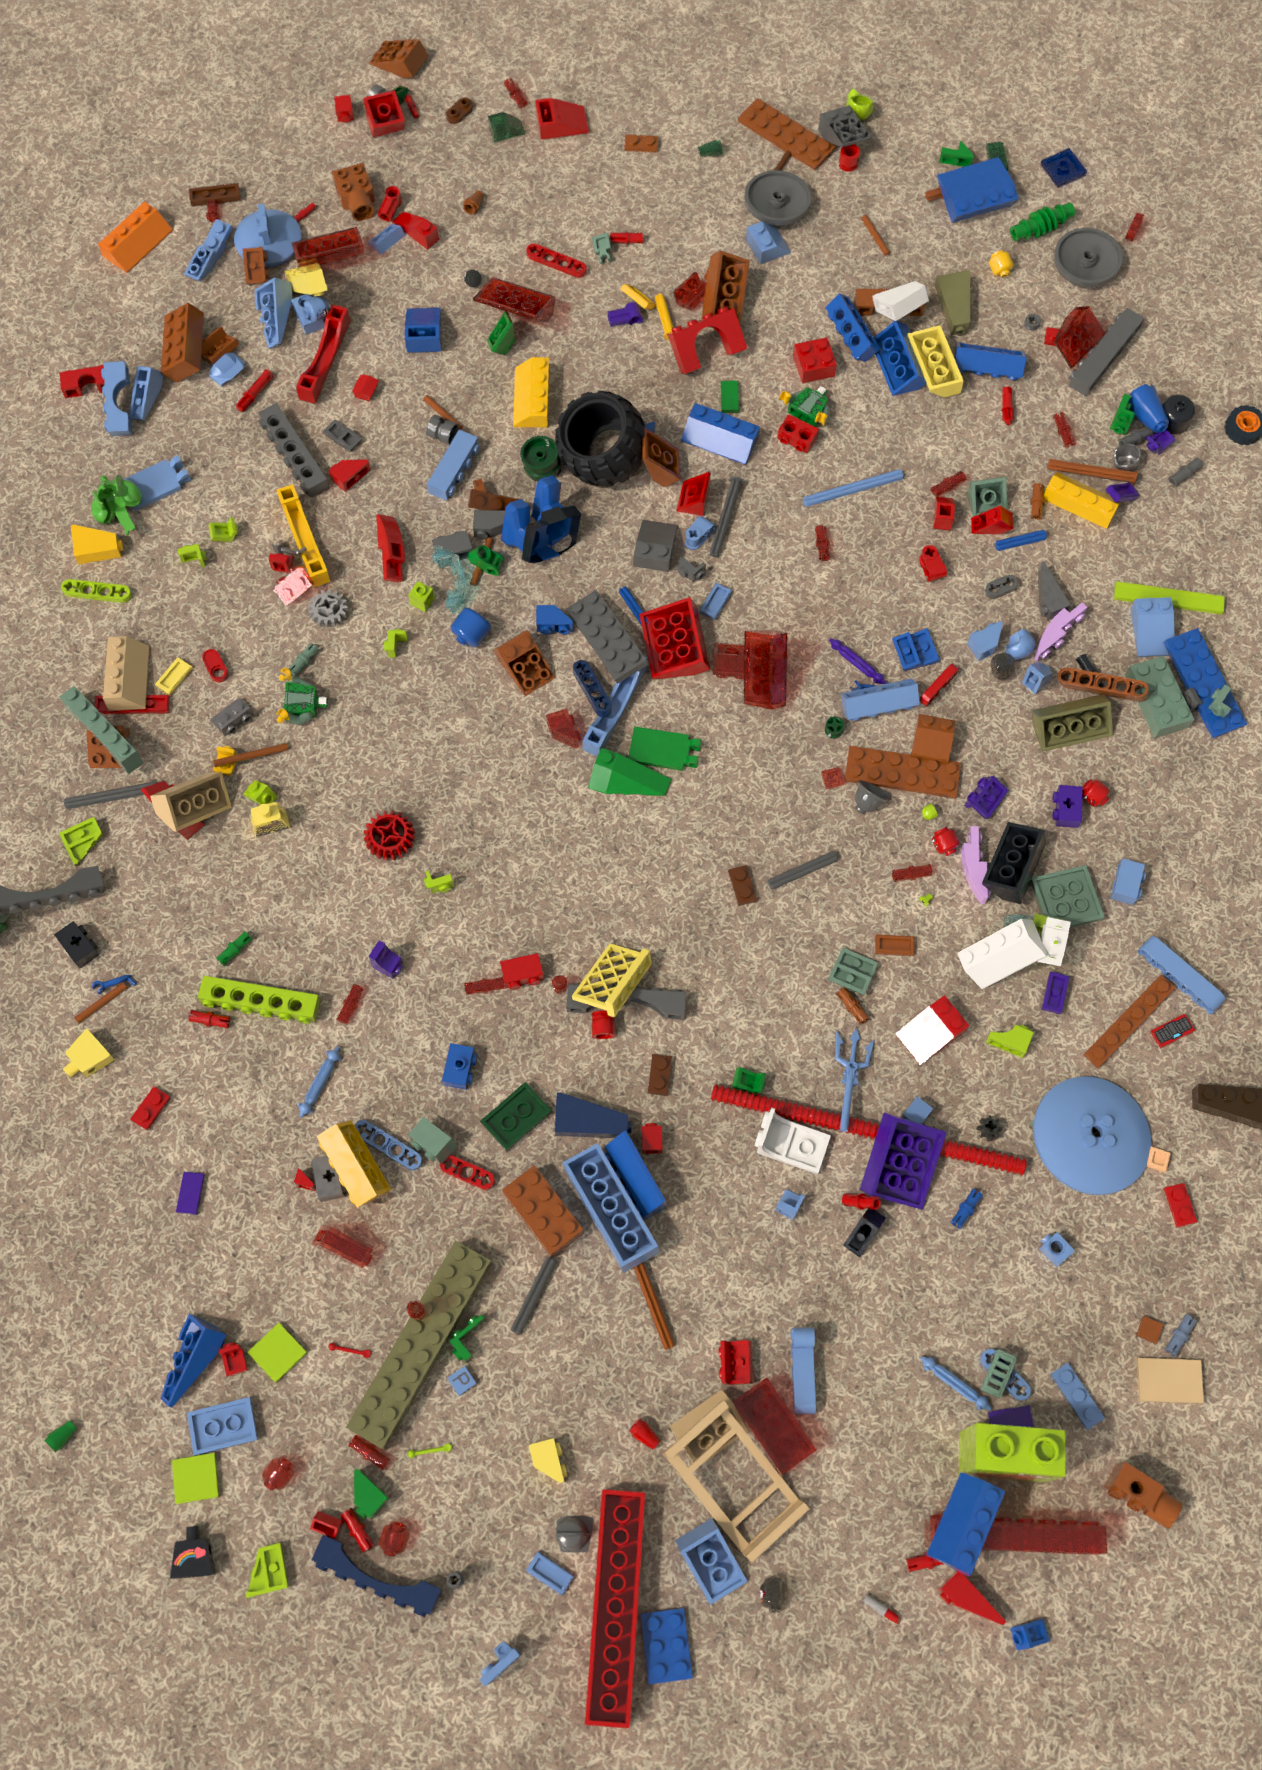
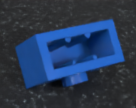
(458, 1066)

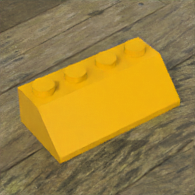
(531, 393)
(1081, 500)
(353, 1163)

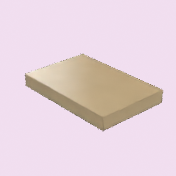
(1170, 1380)

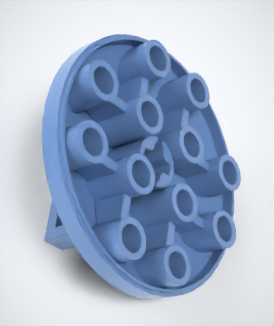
(272, 231)

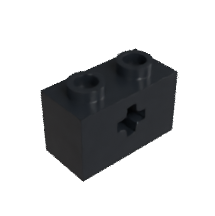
(70, 936)

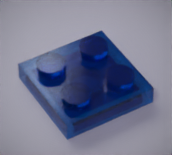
(1063, 167)

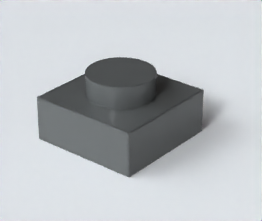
(1192, 699)

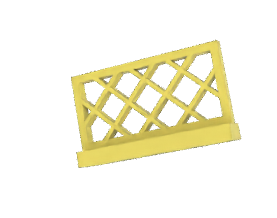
(625, 983)

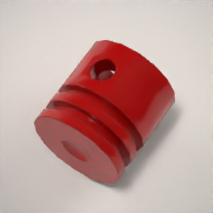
(849, 158)
(602, 1025)

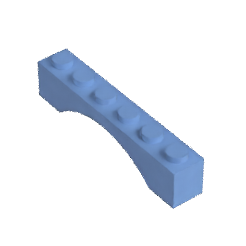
(603, 727)

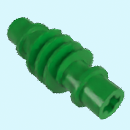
(1042, 221)

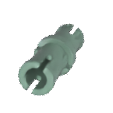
(303, 659)

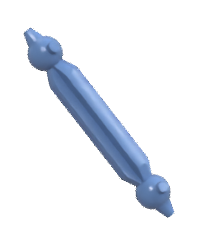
(319, 1082)
(954, 1382)

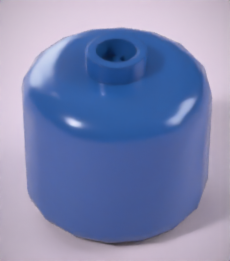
(470, 628)

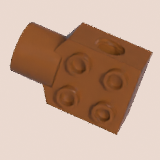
(355, 191)
(1147, 1496)

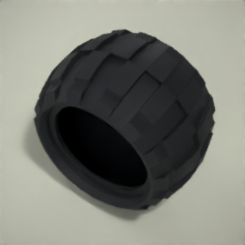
(584, 422)

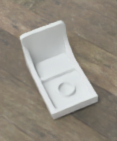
(791, 1143)

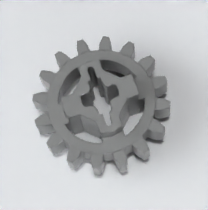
(319, 611)

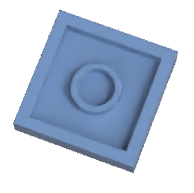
(506, 1657)

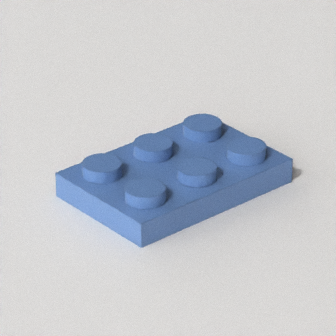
(222, 1426)

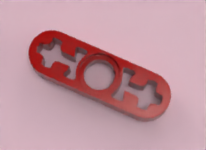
(942, 681)
(483, 1173)

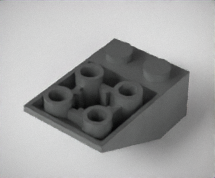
(842, 127)

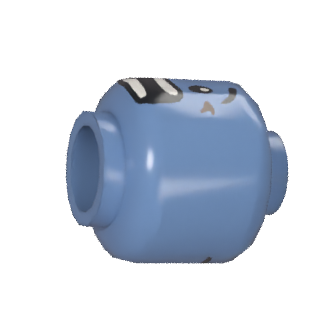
(316, 308)

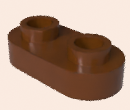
(459, 110)

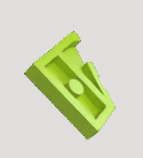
(269, 1571)

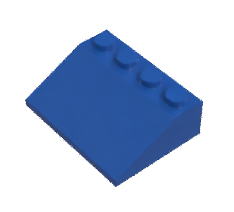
(977, 189)

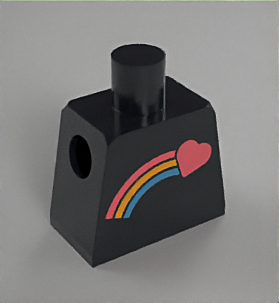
(192, 1556)

